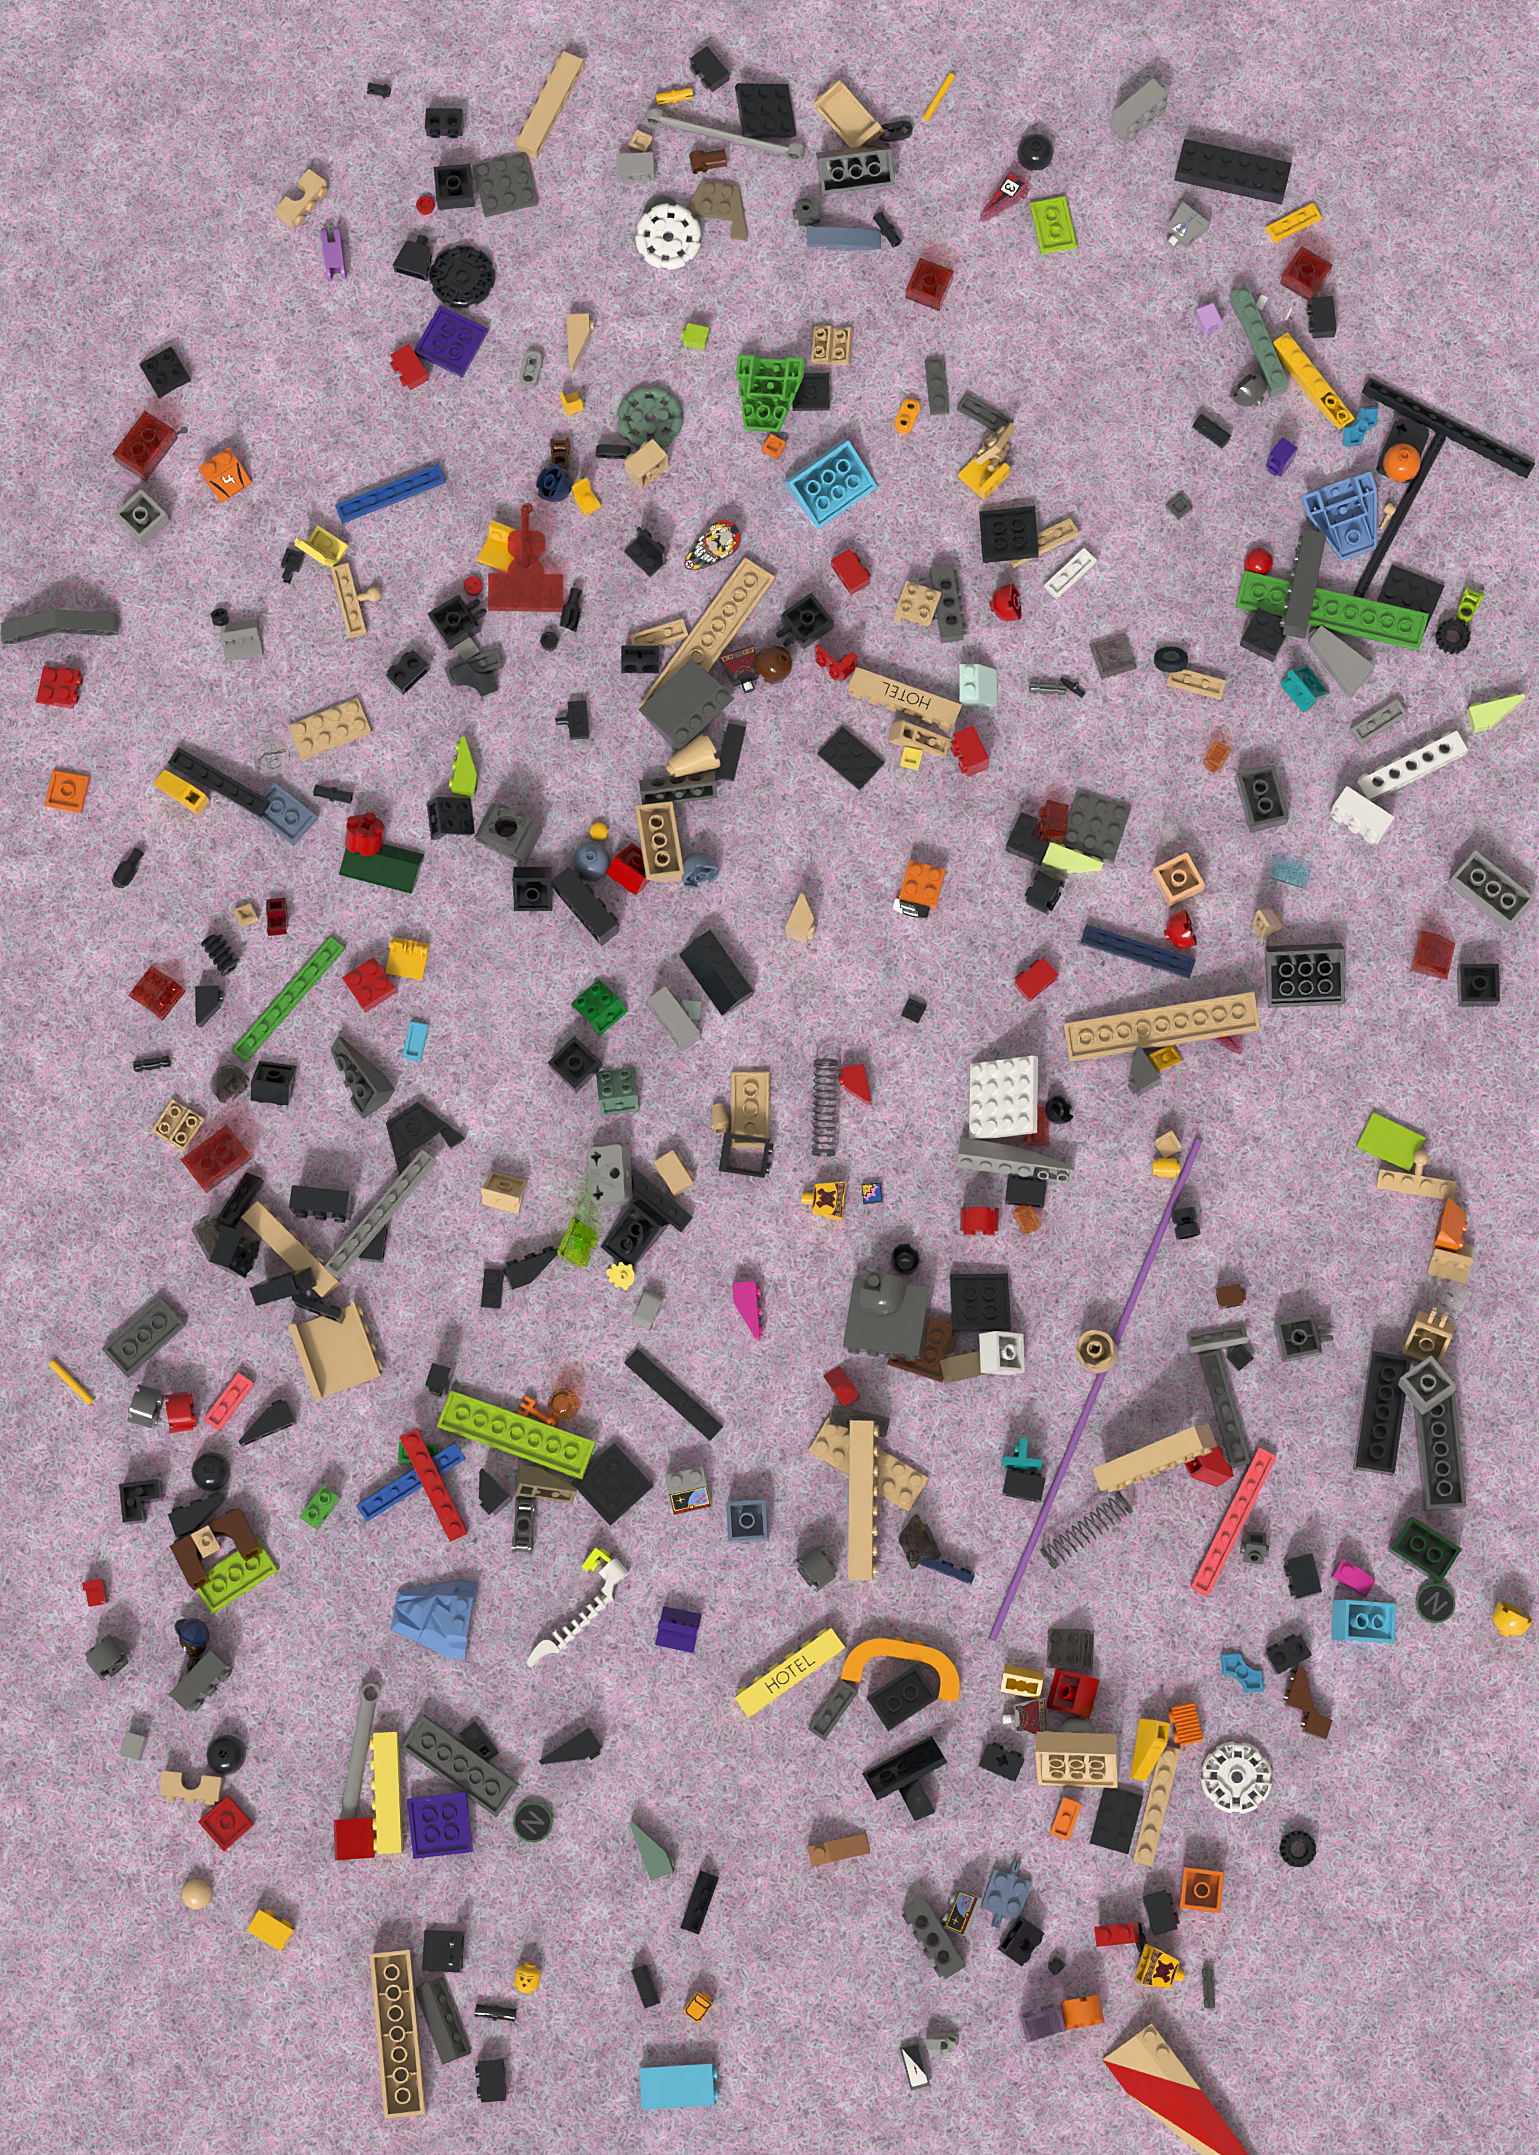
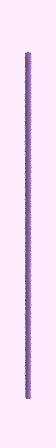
(1094, 1392)

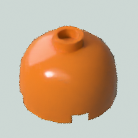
(1401, 462)

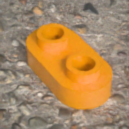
(907, 415)

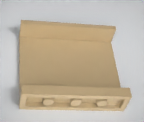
(336, 1353)

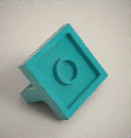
(1304, 687)
(1020, 1458)

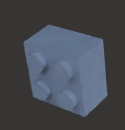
(747, 1521)

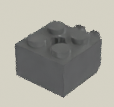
(1305, 1328)

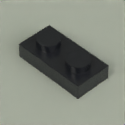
(492, 1288)

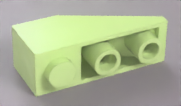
(1487, 715)
(1069, 861)

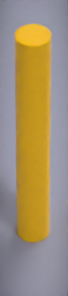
(938, 97)
(71, 1382)

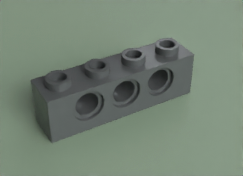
(947, 631)
(679, 789)
(954, 1962)

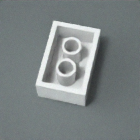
(1361, 816)

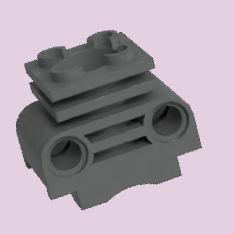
(516, 847)

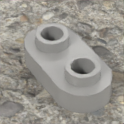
(530, 370)

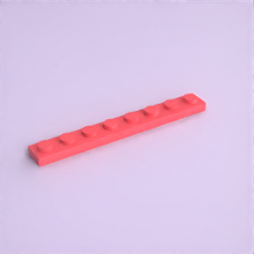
(1233, 1522)

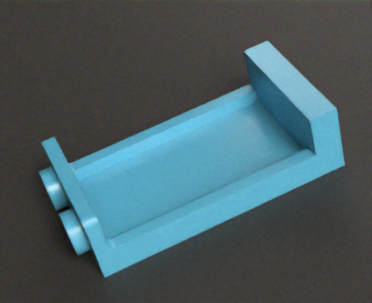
(678, 2086)

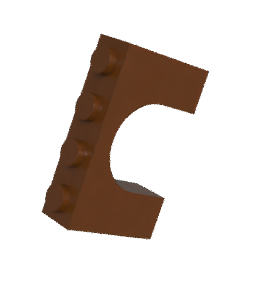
(230, 1525)

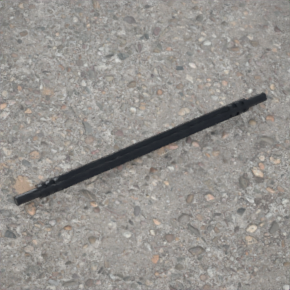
(1399, 515)

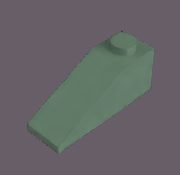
(654, 1857)

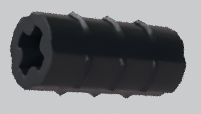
(1211, 431)
(645, 1986)

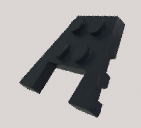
(415, 1128)

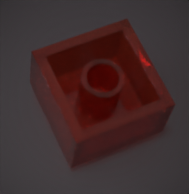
(1306, 273)
(929, 284)

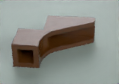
(1300, 1699)

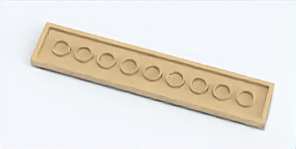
(719, 622)
(1162, 1026)

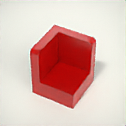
(95, 1592)

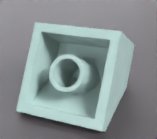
(977, 685)

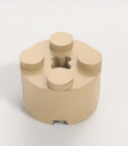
(1107, 1354)

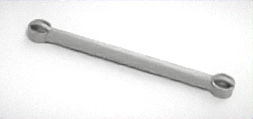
(656, 119)
(358, 1754)

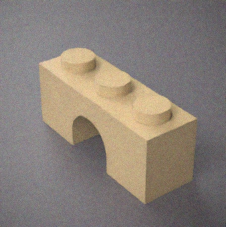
(294, 212)
(173, 1786)

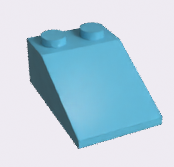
(1363, 1621)

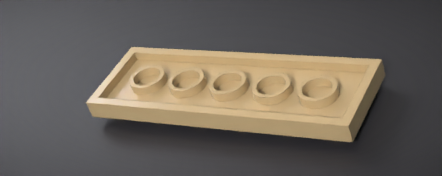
(896, 1479)

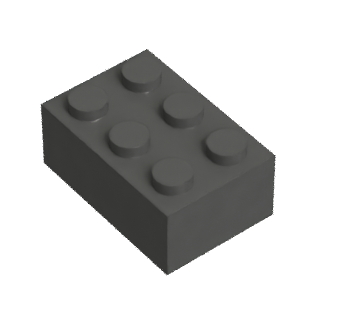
(1261, 798)
(201, 1682)

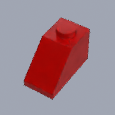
(855, 1082)
(842, 1387)

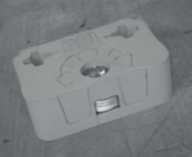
(603, 1168)

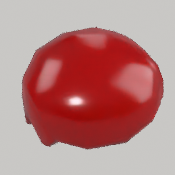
(1258, 561)

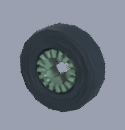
(1170, 659)

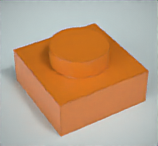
(773, 446)

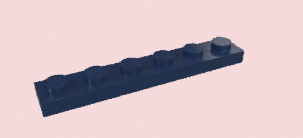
(1138, 951)

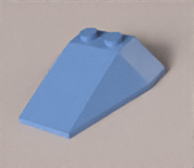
(1346, 514)

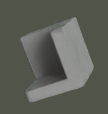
(133, 1746)

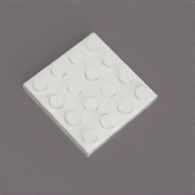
(1003, 1098)

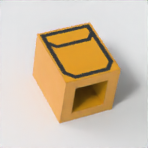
(698, 2006)

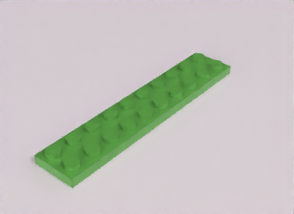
(1338, 612)

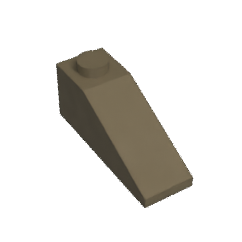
(540, 1484)

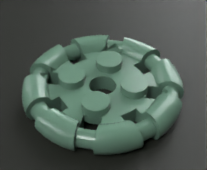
(650, 406)

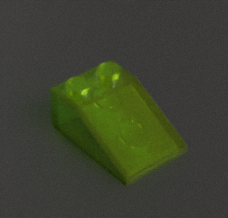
(577, 1244)

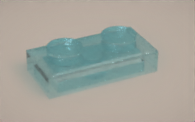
(1290, 873)

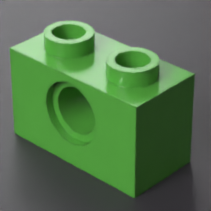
(320, 1507)

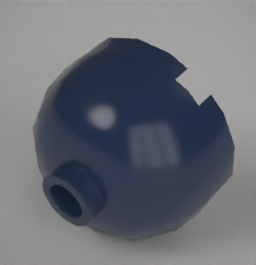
(554, 483)

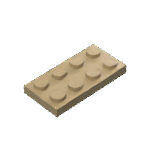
(329, 729)

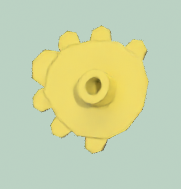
(621, 1275)

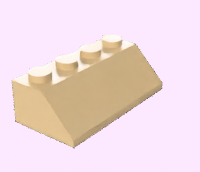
(659, 842)

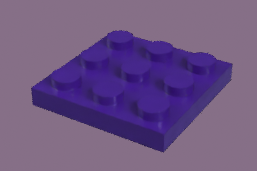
(451, 341)
(440, 1825)

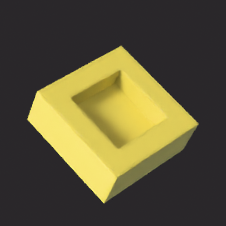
(911, 758)

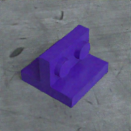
(678, 1629)

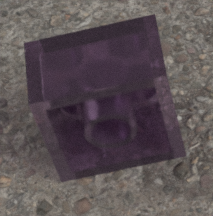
(1042, 2024)

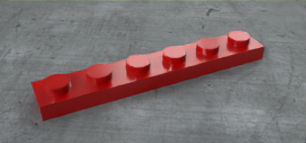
(433, 1484)

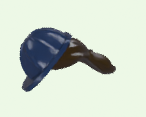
(193, 1638)

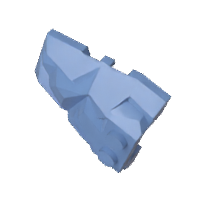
(437, 1616)

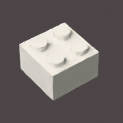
(1002, 1353)

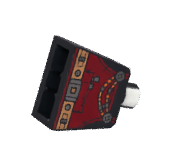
(740, 667)

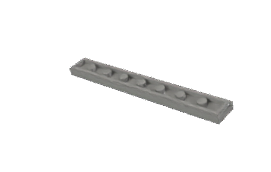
(380, 1214)

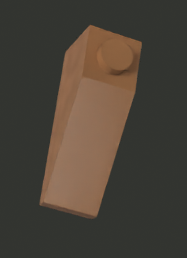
(838, 1850)

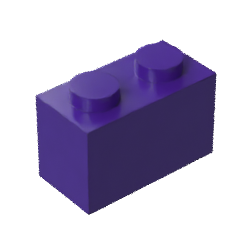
(1281, 457)

